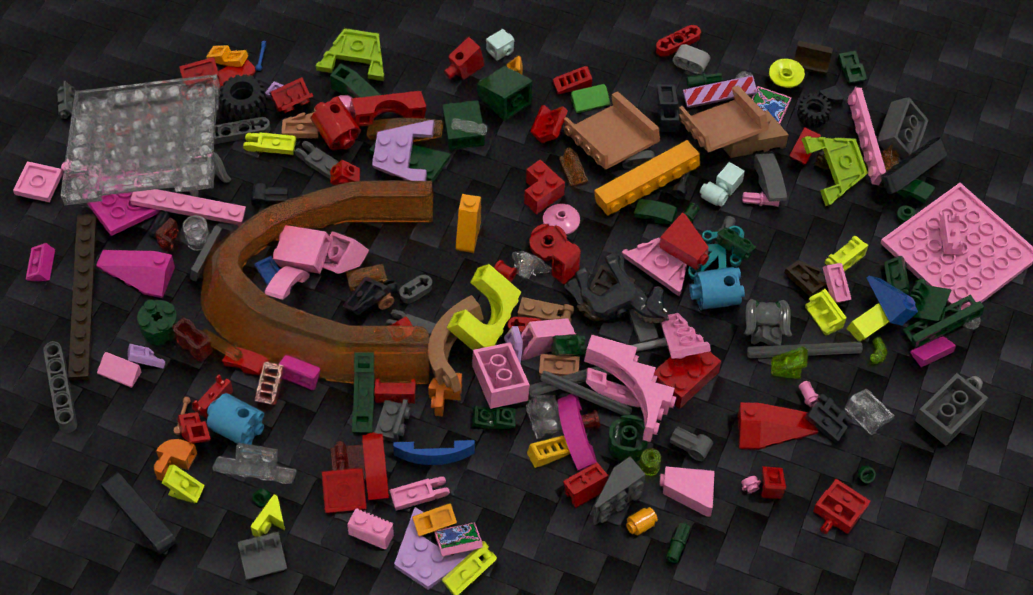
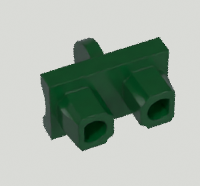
(568, 345)

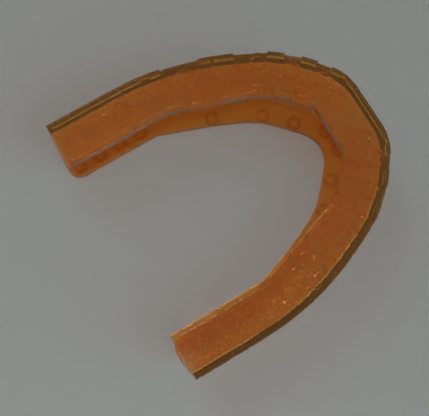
(274, 329)

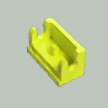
(848, 254)
(825, 312)
(868, 323)

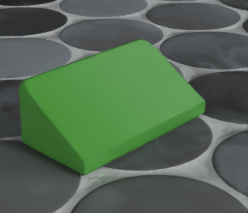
(590, 98)

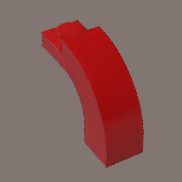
(375, 466)

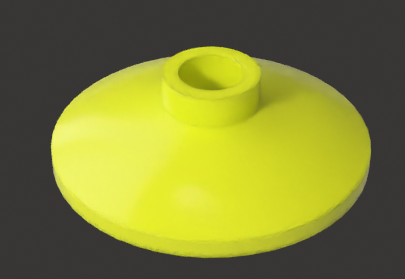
(786, 73)

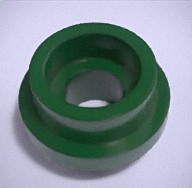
(901, 213)

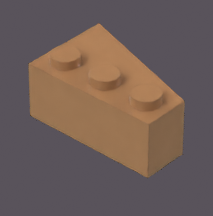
(772, 138)

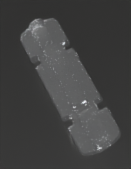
(469, 126)

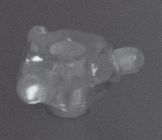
(529, 264)

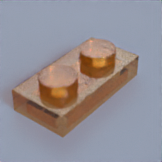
(374, 272)

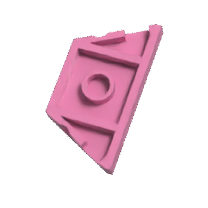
(658, 264)

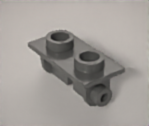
(66, 95)

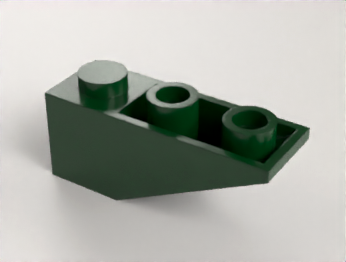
(350, 83)

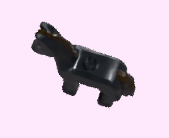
(618, 298)

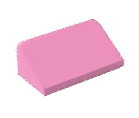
(119, 369)

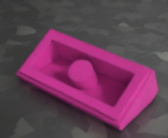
(40, 263)
(933, 351)
(300, 372)

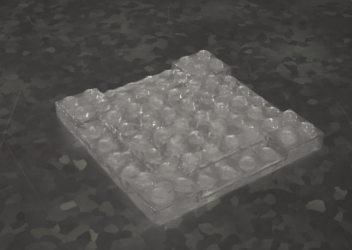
(141, 139)

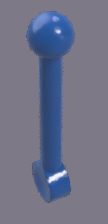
(258, 67)

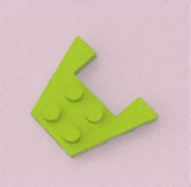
(356, 47)
(843, 160)

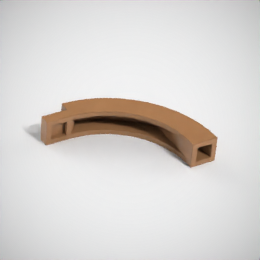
(442, 341)

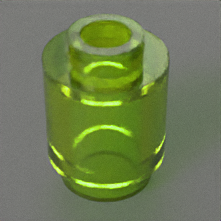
(650, 461)

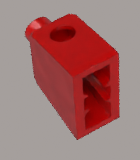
(465, 60)

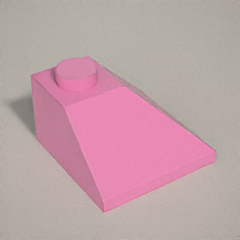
(344, 254)

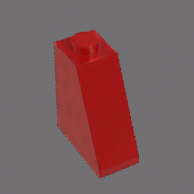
(685, 243)

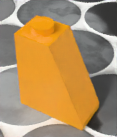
(468, 223)

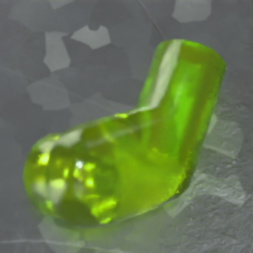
(881, 351)

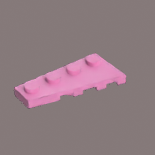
(681, 338)

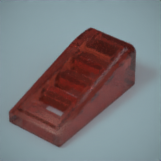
(275, 391)

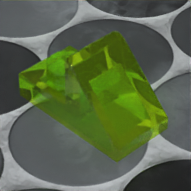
(790, 363)

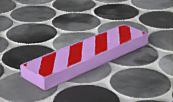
(718, 91)

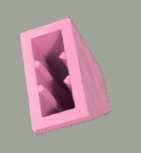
(539, 336)
(689, 487)

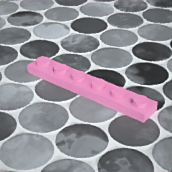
(866, 135)
(189, 205)

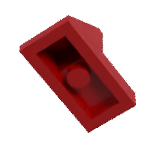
(773, 482)

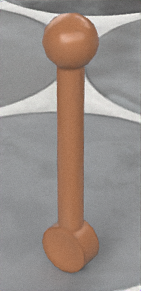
(186, 400)

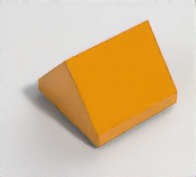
(516, 65)

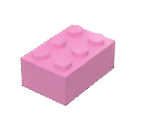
(500, 375)

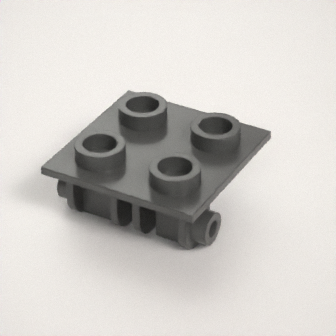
(262, 555)

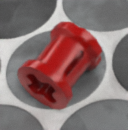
(508, 272)

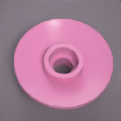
(568, 223)

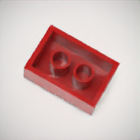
(687, 375)

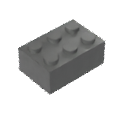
(951, 409)

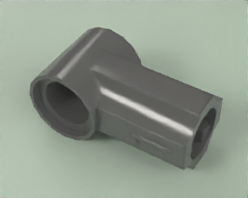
(696, 446)

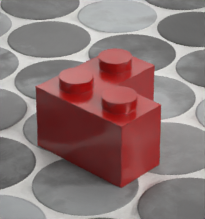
(544, 187)

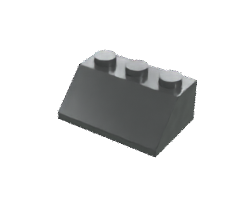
(903, 127)

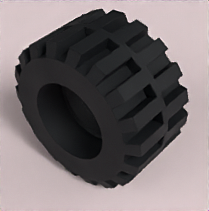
(243, 87)

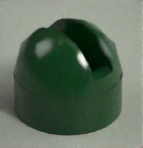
(866, 477)
(258, 497)

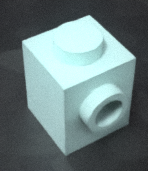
(500, 44)
(730, 178)

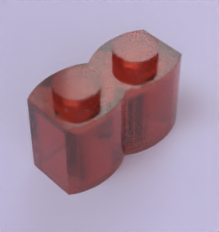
(192, 339)

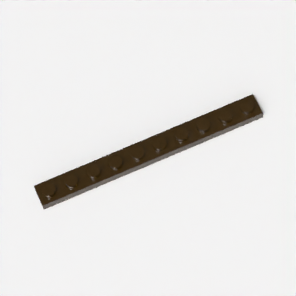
(82, 298)

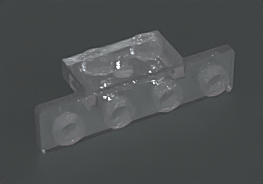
(255, 463)

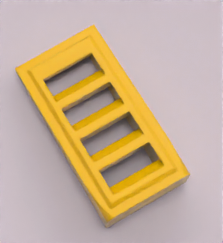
(538, 456)

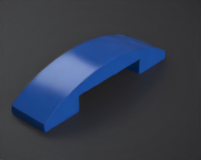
(434, 456)

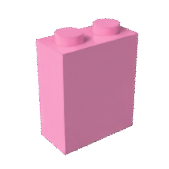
(302, 249)

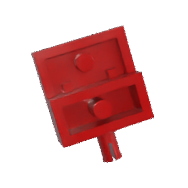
(840, 507)

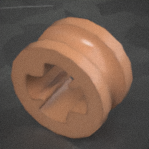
(385, 302)

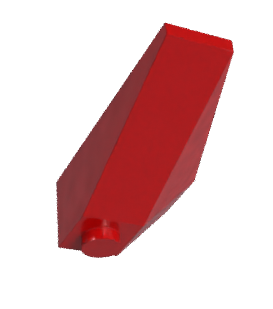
(769, 424)

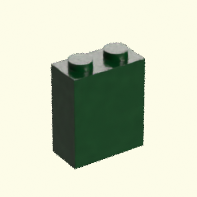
(465, 111)

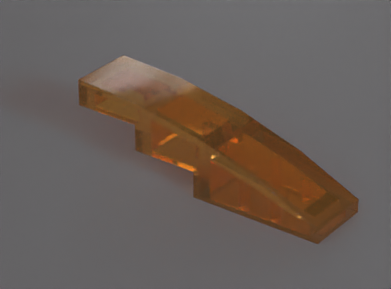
(386, 124)

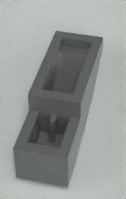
(770, 177)

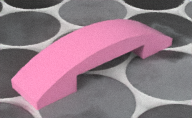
(283, 280)
(612, 390)

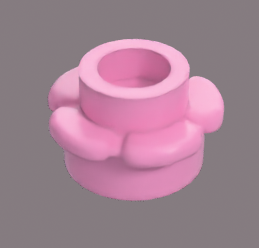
(750, 484)

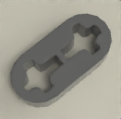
(638, 159)
(416, 289)

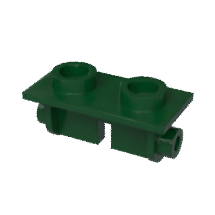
(729, 238)

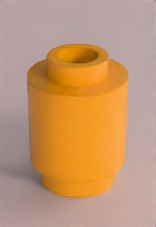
(641, 521)

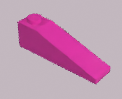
(142, 269)

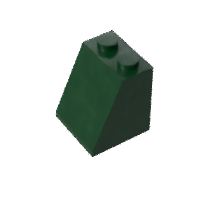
(505, 92)

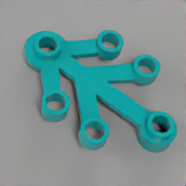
(717, 251)

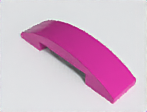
(574, 432)

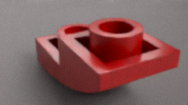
(799, 153)
(250, 362)

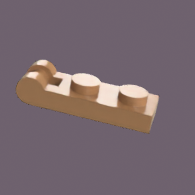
(544, 310)

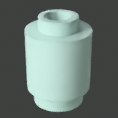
(714, 194)

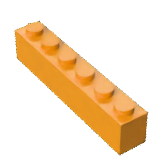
(647, 177)

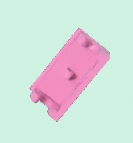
(951, 234)

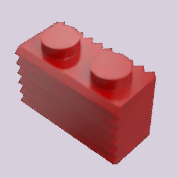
(565, 262)

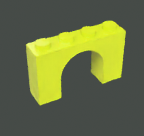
(502, 298)

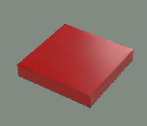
(344, 490)

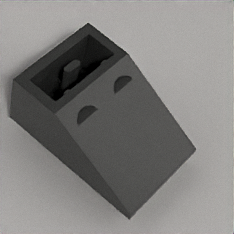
(623, 485)

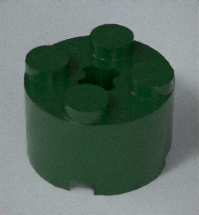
(157, 321)
(626, 438)

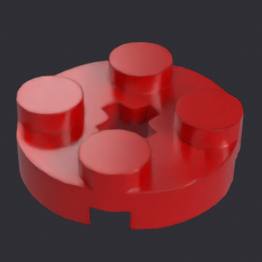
(548, 232)

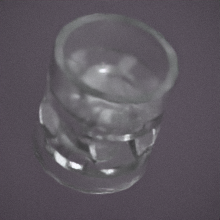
(195, 232)

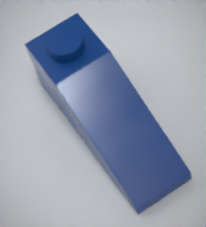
(895, 303)

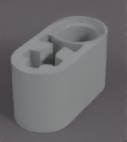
(691, 59)

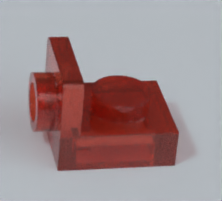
(166, 233)

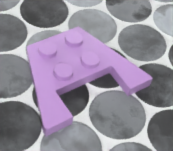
(394, 150)
(422, 559)

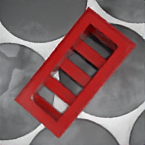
(579, 73)

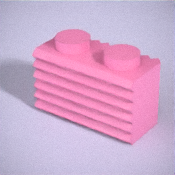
(370, 528)

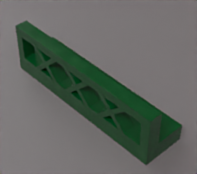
(944, 325)

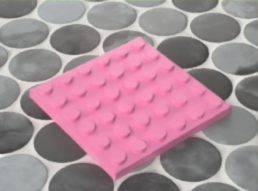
(990, 251)

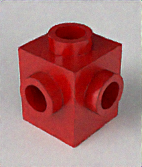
(344, 172)

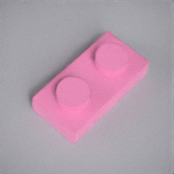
(837, 282)

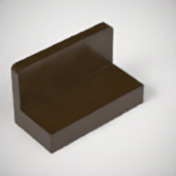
(813, 57)

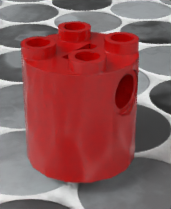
(335, 124)

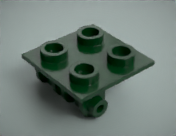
(929, 300)

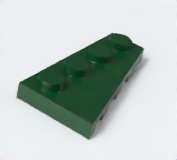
(427, 159)

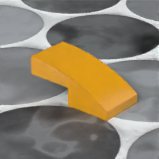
(225, 56)
(434, 519)

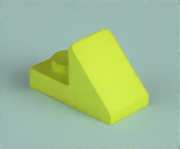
(182, 485)
(270, 514)

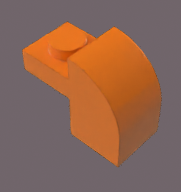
(440, 393)
(176, 453)

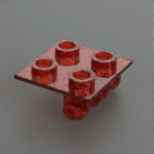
(348, 457)

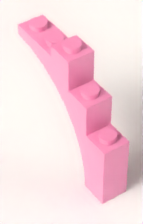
(639, 378)

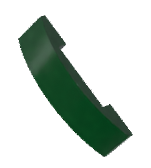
(363, 392)

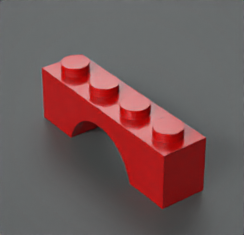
(405, 104)

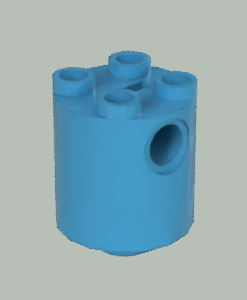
(717, 288)
(234, 419)

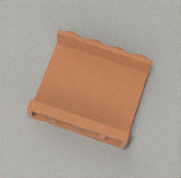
(726, 122)
(614, 132)

